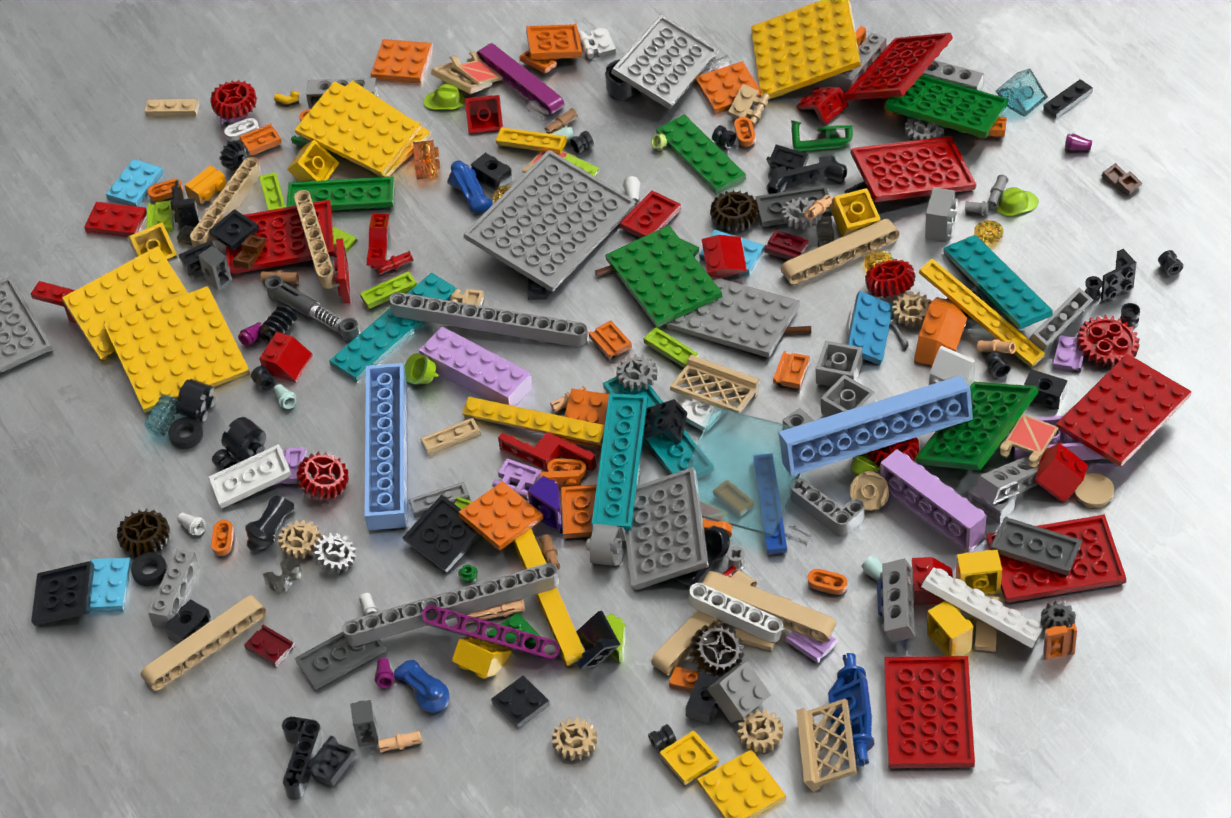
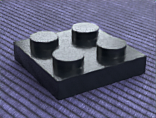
(233, 229)
(520, 702)

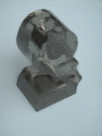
(825, 231)
(290, 571)

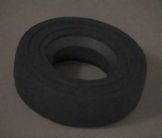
(185, 442)
(143, 560)

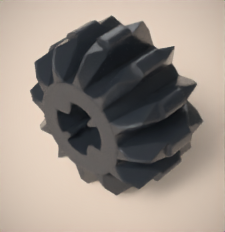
(233, 155)

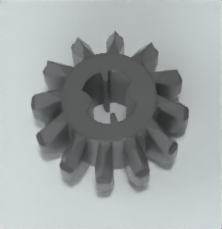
(1057, 615)

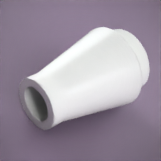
(632, 188)
(193, 524)

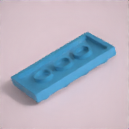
(870, 326)

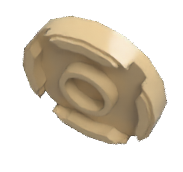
(870, 489)
(1095, 490)

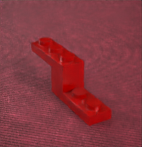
(378, 240)
(52, 294)
(547, 449)

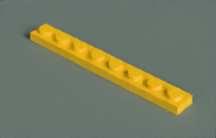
(980, 312)
(534, 420)

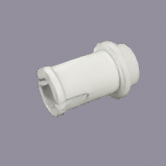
(367, 604)

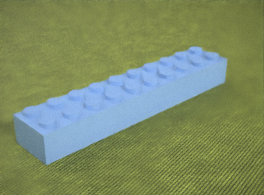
(875, 425)
(386, 447)

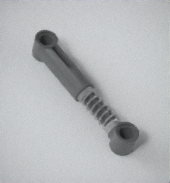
(311, 308)

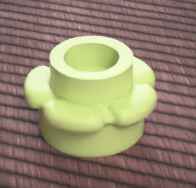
(658, 141)

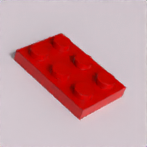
(650, 214)
(115, 219)
(342, 267)

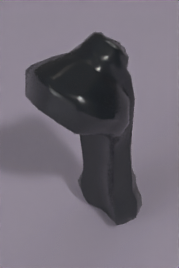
(263, 531)
(717, 546)

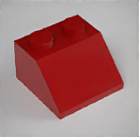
(484, 113)
(724, 255)
(285, 357)
(1060, 472)
(921, 568)

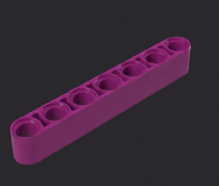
(521, 78)
(482, 625)

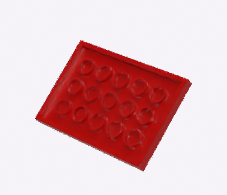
(898, 66)
(912, 168)
(285, 237)
(1123, 410)
(1094, 566)
(929, 712)

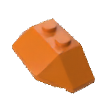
(941, 327)

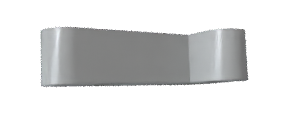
(835, 518)

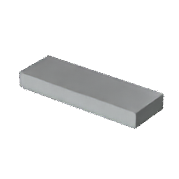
(422, 503)

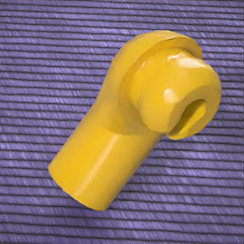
(294, 97)

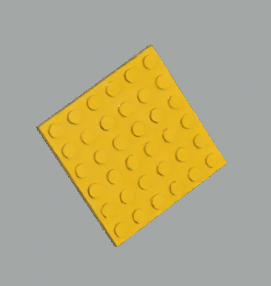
(805, 46)
(175, 343)

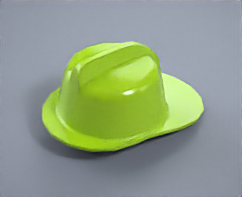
(444, 97)
(1016, 201)
(420, 369)
(862, 463)

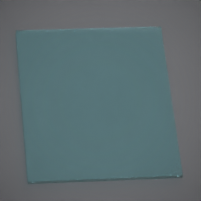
(742, 471)

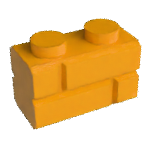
(205, 185)

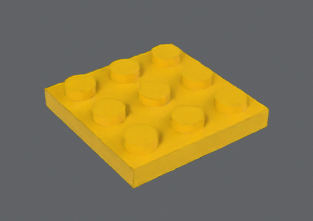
(741, 787)

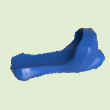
(465, 179)
(430, 692)

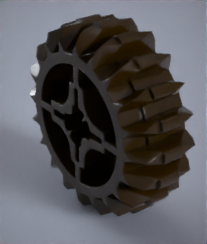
(734, 211)
(143, 532)
(729, 650)

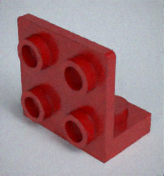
(825, 101)

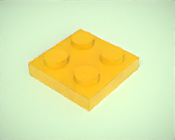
(689, 757)

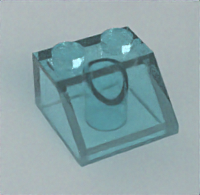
(1023, 92)

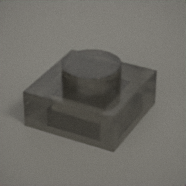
(184, 235)

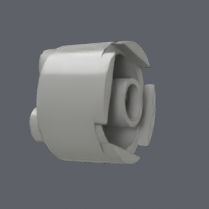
(606, 544)

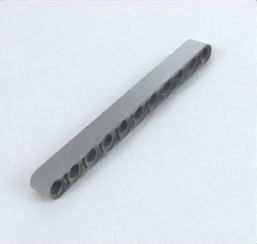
(489, 319)
(462, 600)

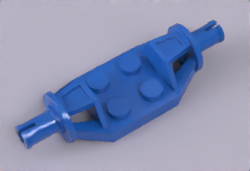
(858, 699)

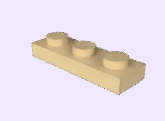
(172, 107)

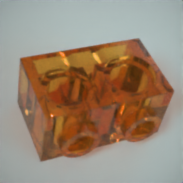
(425, 159)

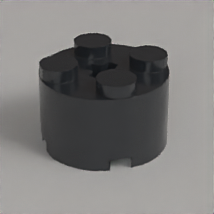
(617, 87)
(195, 399)
(244, 439)

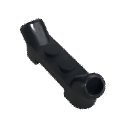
(826, 168)

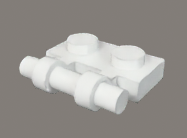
(602, 43)

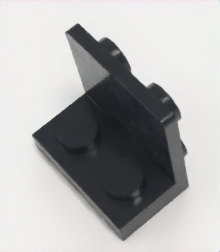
(185, 209)
(1121, 278)
(667, 419)
(597, 640)

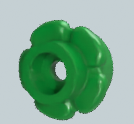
(468, 577)

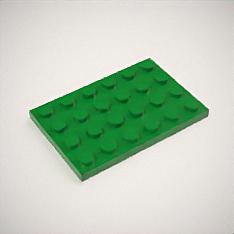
(950, 106)
(663, 276)
(973, 442)

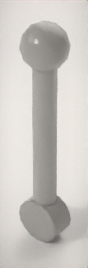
(893, 323)

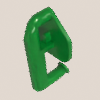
(821, 144)

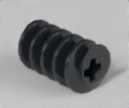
(277, 322)

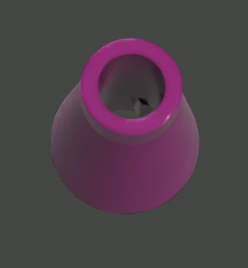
(1076, 142)
(249, 335)
(384, 675)

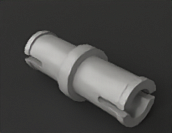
(996, 191)

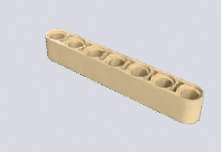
(227, 200)
(315, 239)
(840, 251)
(793, 615)
(203, 642)
(677, 649)

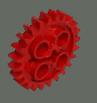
(1107, 340)

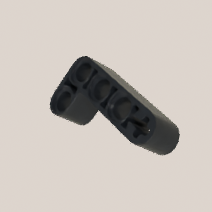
(300, 757)

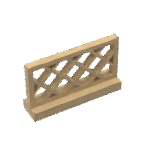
(718, 376)
(809, 744)

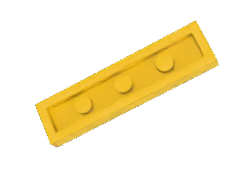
(531, 140)

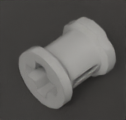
(736, 558)

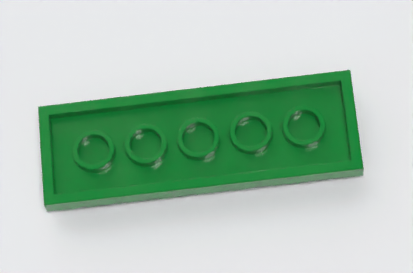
(701, 154)
(347, 193)

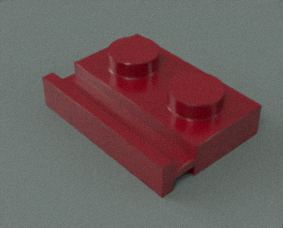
(786, 245)
(269, 645)

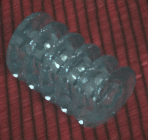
(161, 416)

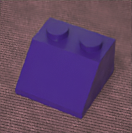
(546, 499)

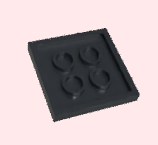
(441, 534)
(63, 593)

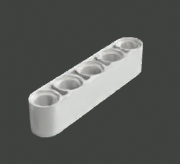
(727, 605)

